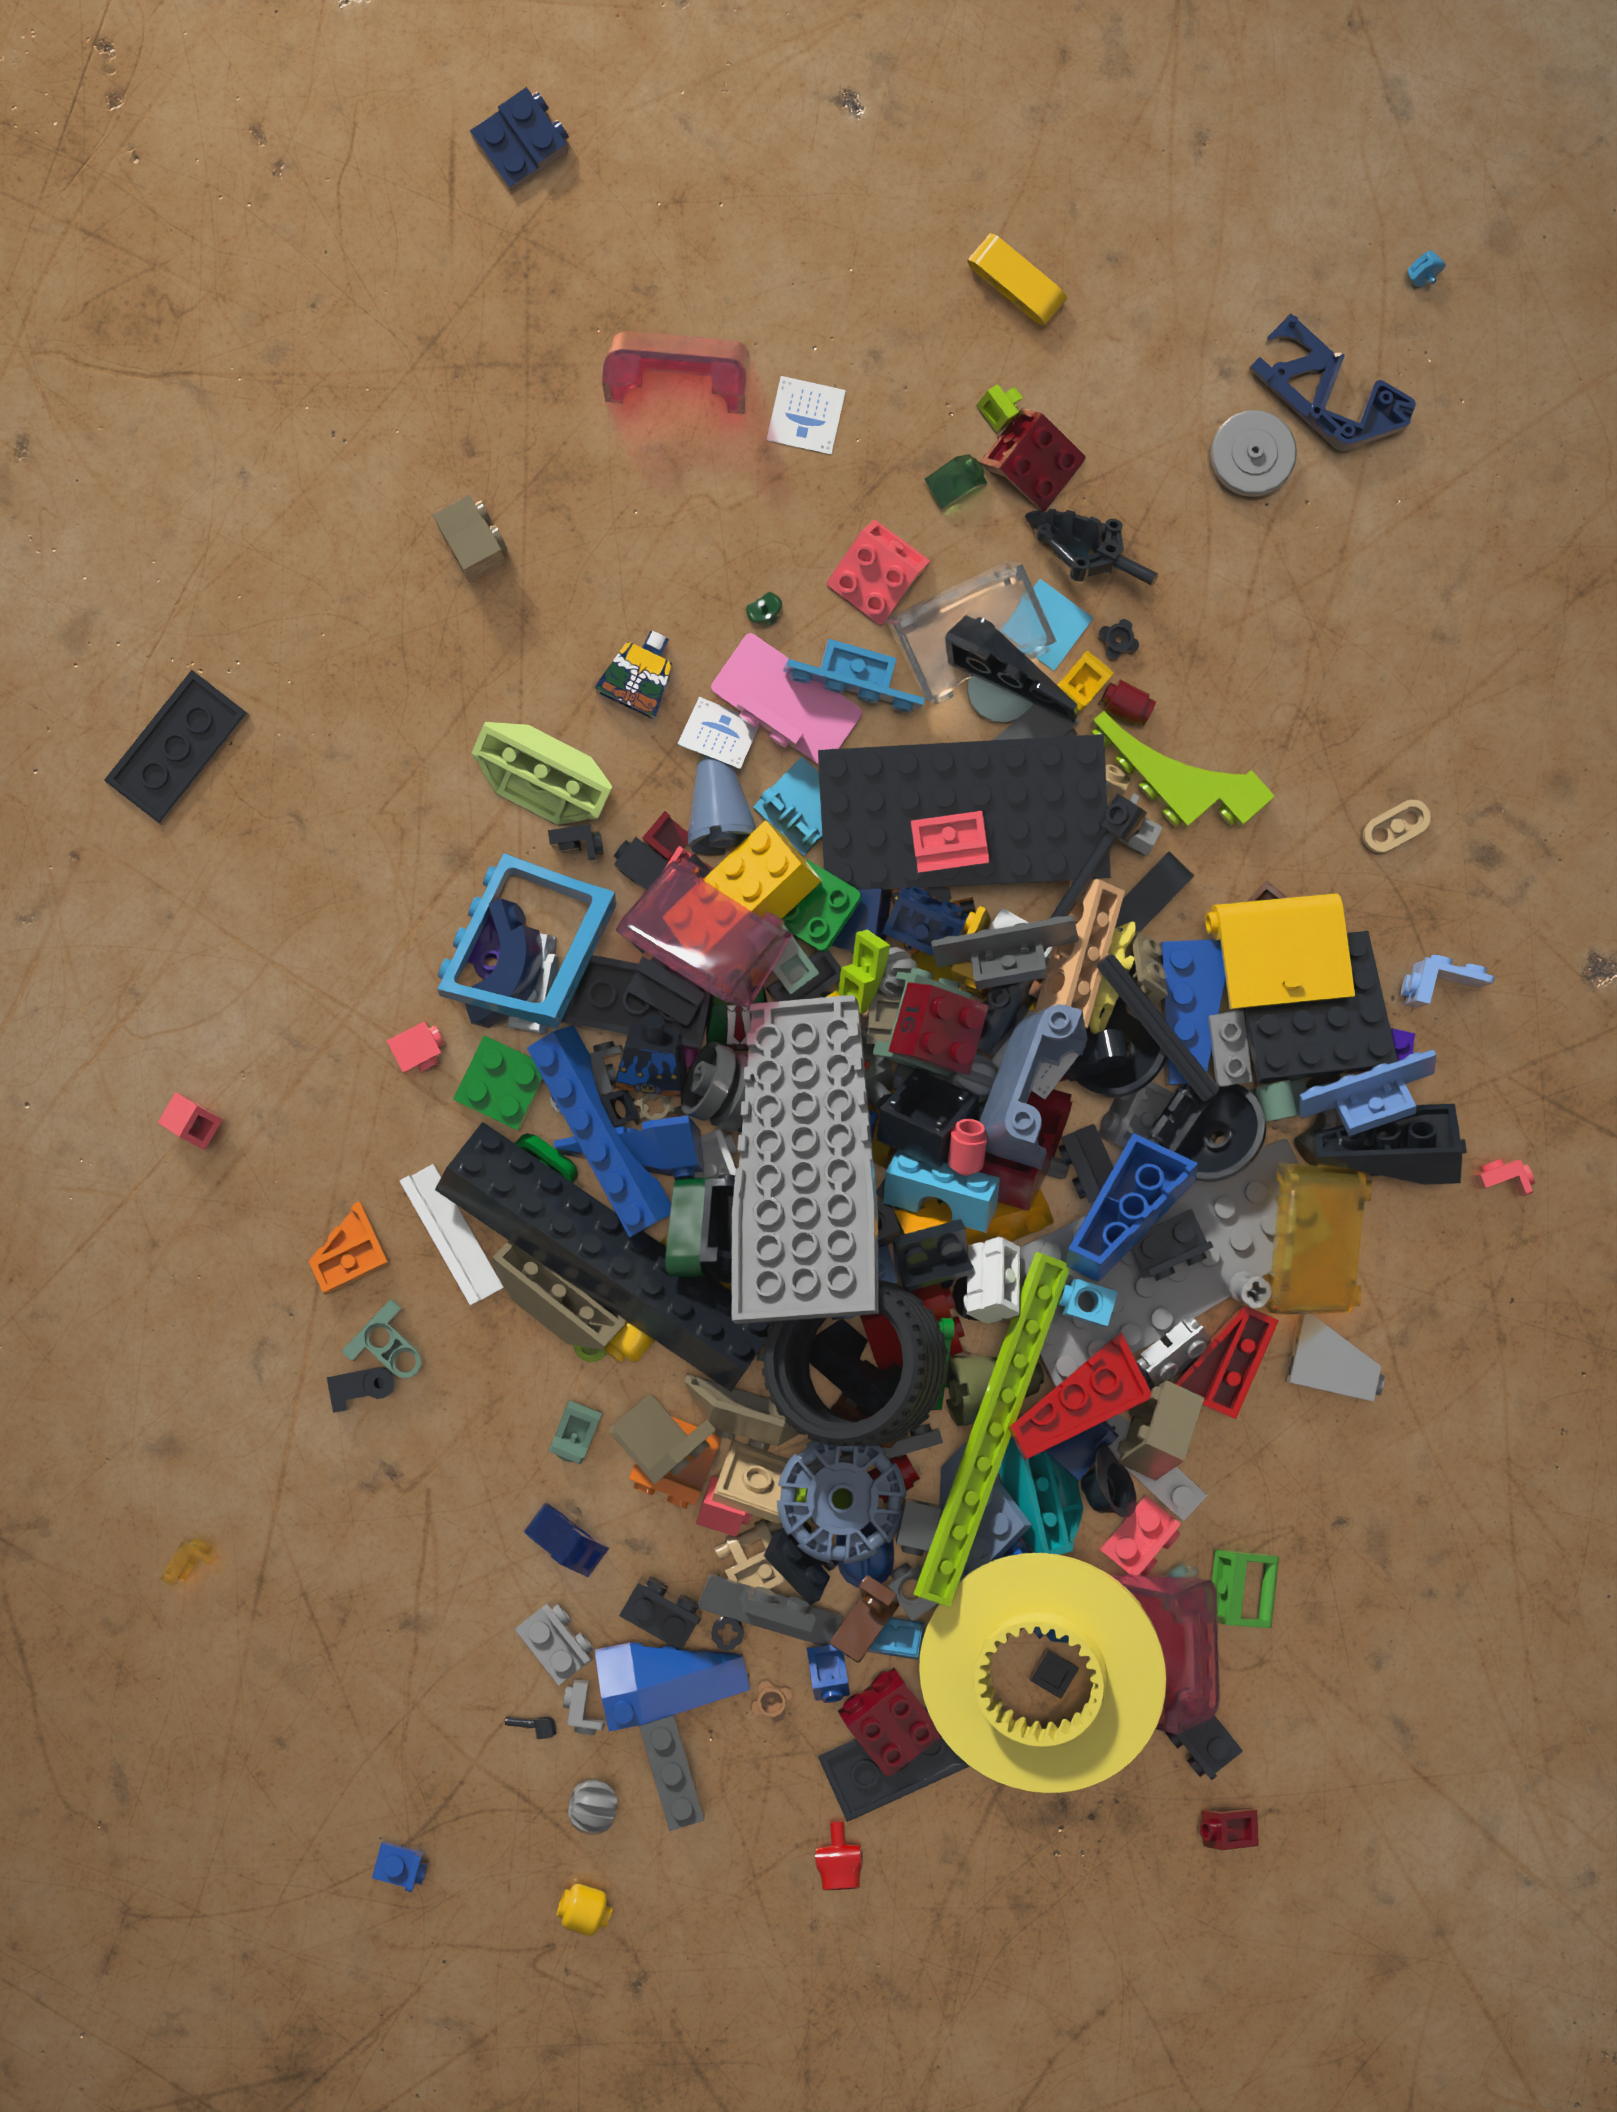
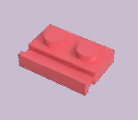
(950, 841)

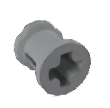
(1256, 1297)

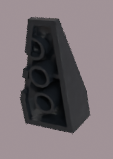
(989, 655)

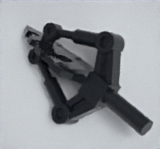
(1079, 544)

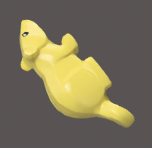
(1106, 994)

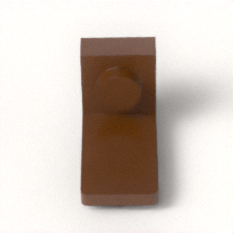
(865, 1619)

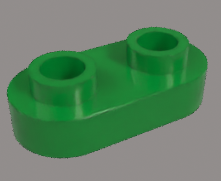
(548, 1155)

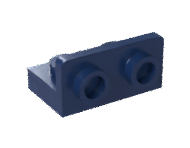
(921, 919)

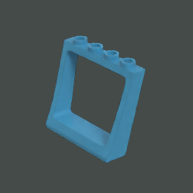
(553, 1008)

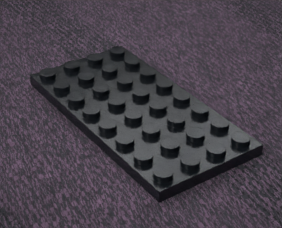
(1034, 794)

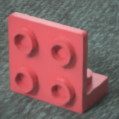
(877, 571)

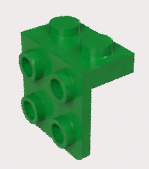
(823, 911)

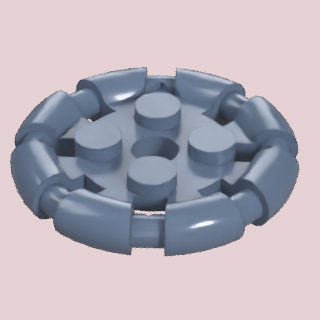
(837, 1521)

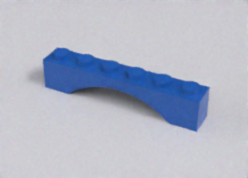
(569, 1077)

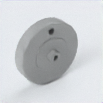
(1253, 453)

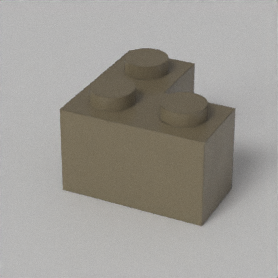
(469, 537)

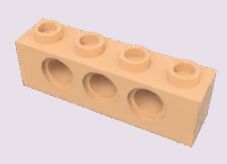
(1073, 966)

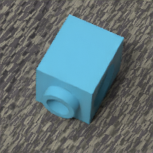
(1103, 1302)

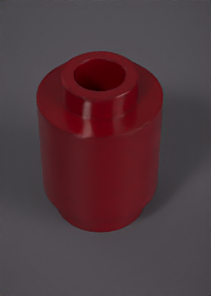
(1128, 703)

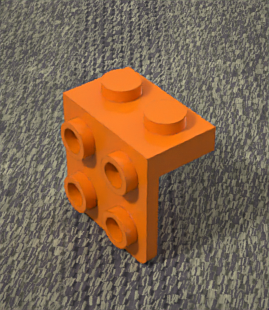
(688, 1483)

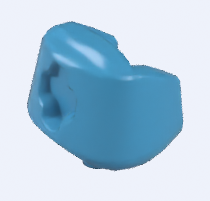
(1426, 269)

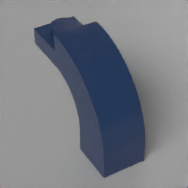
(517, 964)

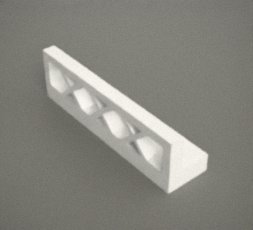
(452, 1236)

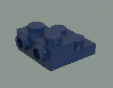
(521, 138)

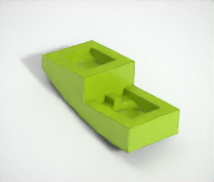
(867, 969)

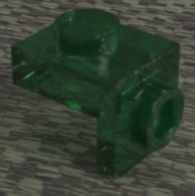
(956, 480)

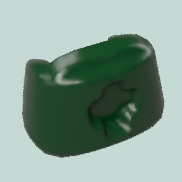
(765, 610)

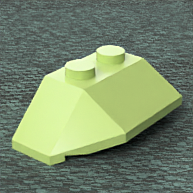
(541, 773)

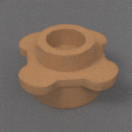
(776, 1710)

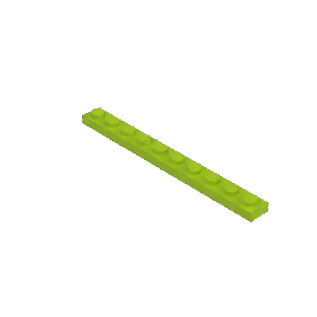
(990, 1431)

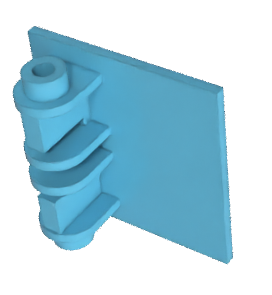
(795, 806)

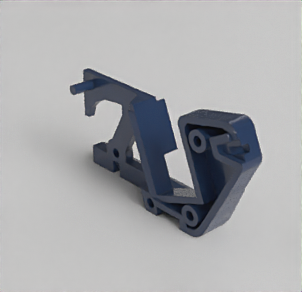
(1385, 410)

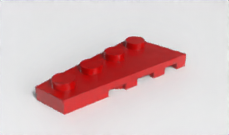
(1088, 1396)

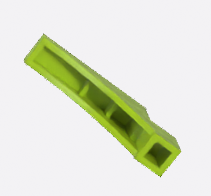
(1183, 788)

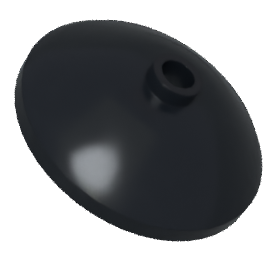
(1143, 1062)
(1231, 1114)

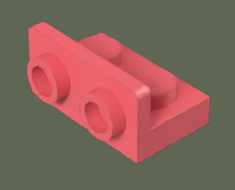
(1141, 1537)

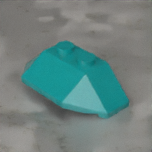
(1045, 1496)

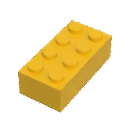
(765, 873)

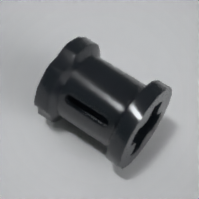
(718, 1638)

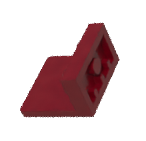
(1034, 457)

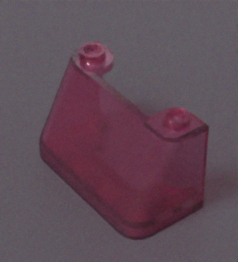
(640, 351)
(705, 934)
(1187, 1629)

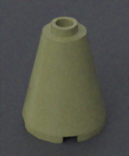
(968, 1383)

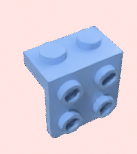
(1420, 984)

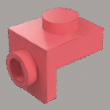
(1498, 1172)

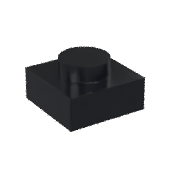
(1054, 1673)

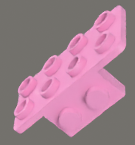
(791, 710)

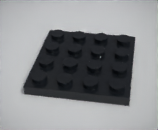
(1325, 1034)

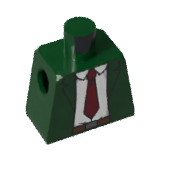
(730, 1022)

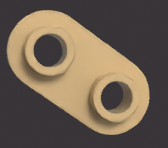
(1396, 827)

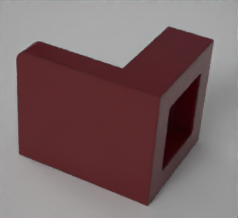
(665, 836)

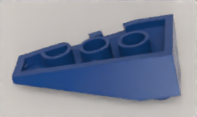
(655, 1683)

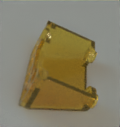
(1317, 1239)

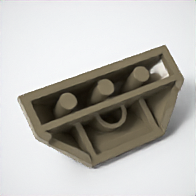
(554, 1300)
(740, 1413)

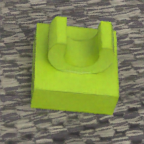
(999, 407)

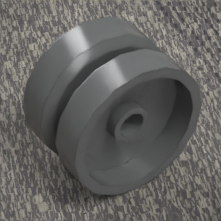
(716, 1086)

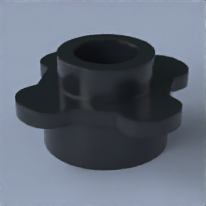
(1124, 630)

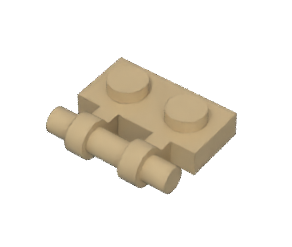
(756, 1569)

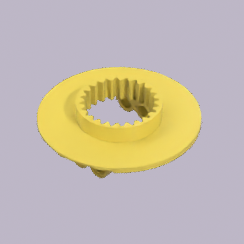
(1075, 1602)

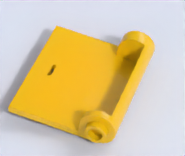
(1283, 942)

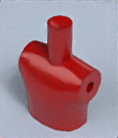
(839, 1862)

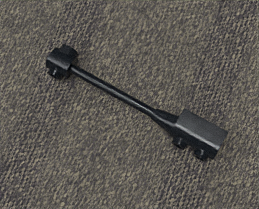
(1012, 1001)

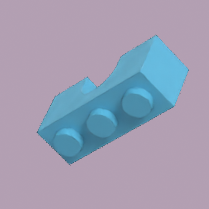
(969, 1196)

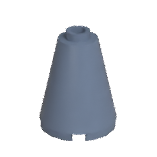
(718, 809)

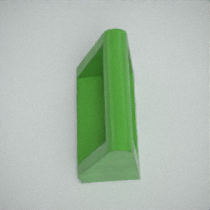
(1229, 1580)

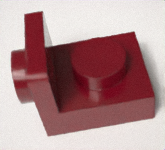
(1229, 1829)

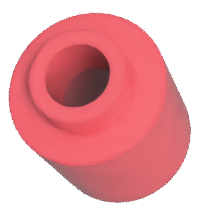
(967, 1147)

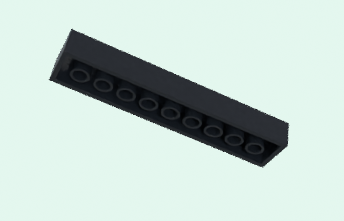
(593, 1252)

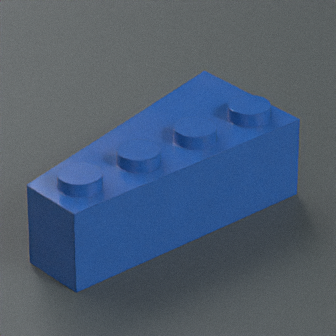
(1129, 1204)

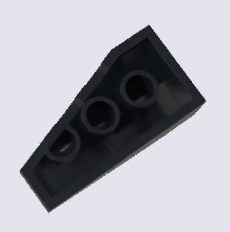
(1412, 1149)

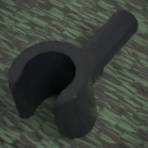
(543, 1726)

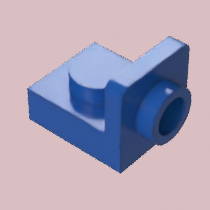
(828, 1673)
(400, 1866)

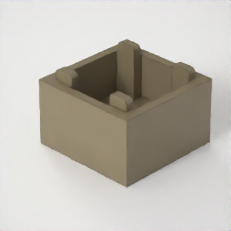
(1160, 1431)

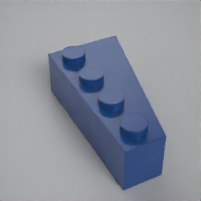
(1194, 993)

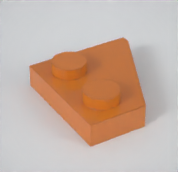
(348, 1253)

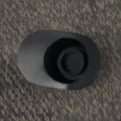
(1109, 1485)

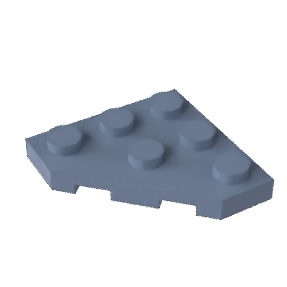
(1000, 1524)

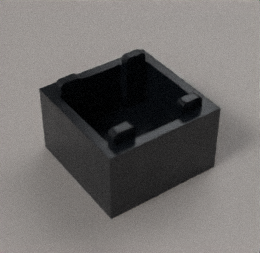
(922, 1116)

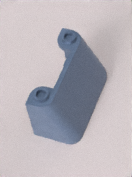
(1007, 1118)

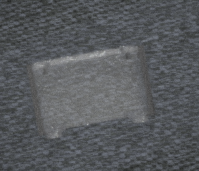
(998, 595)

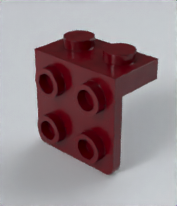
(889, 1722)

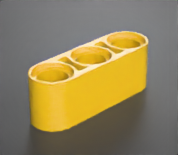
(1017, 279)

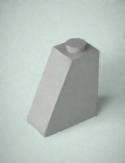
(1331, 1363)

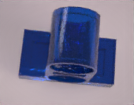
(565, 1540)

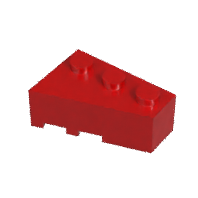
(1230, 1361)

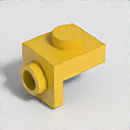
(1085, 679)

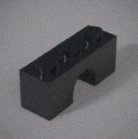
(837, 1357)

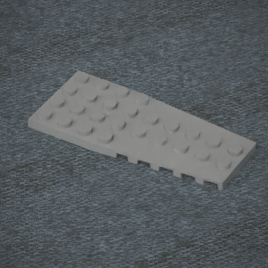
(805, 1168)
(1232, 1214)

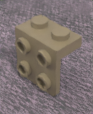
(657, 1440)

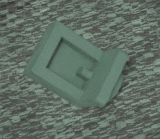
(575, 1432)

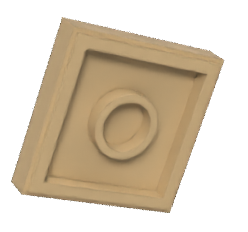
(751, 1481)

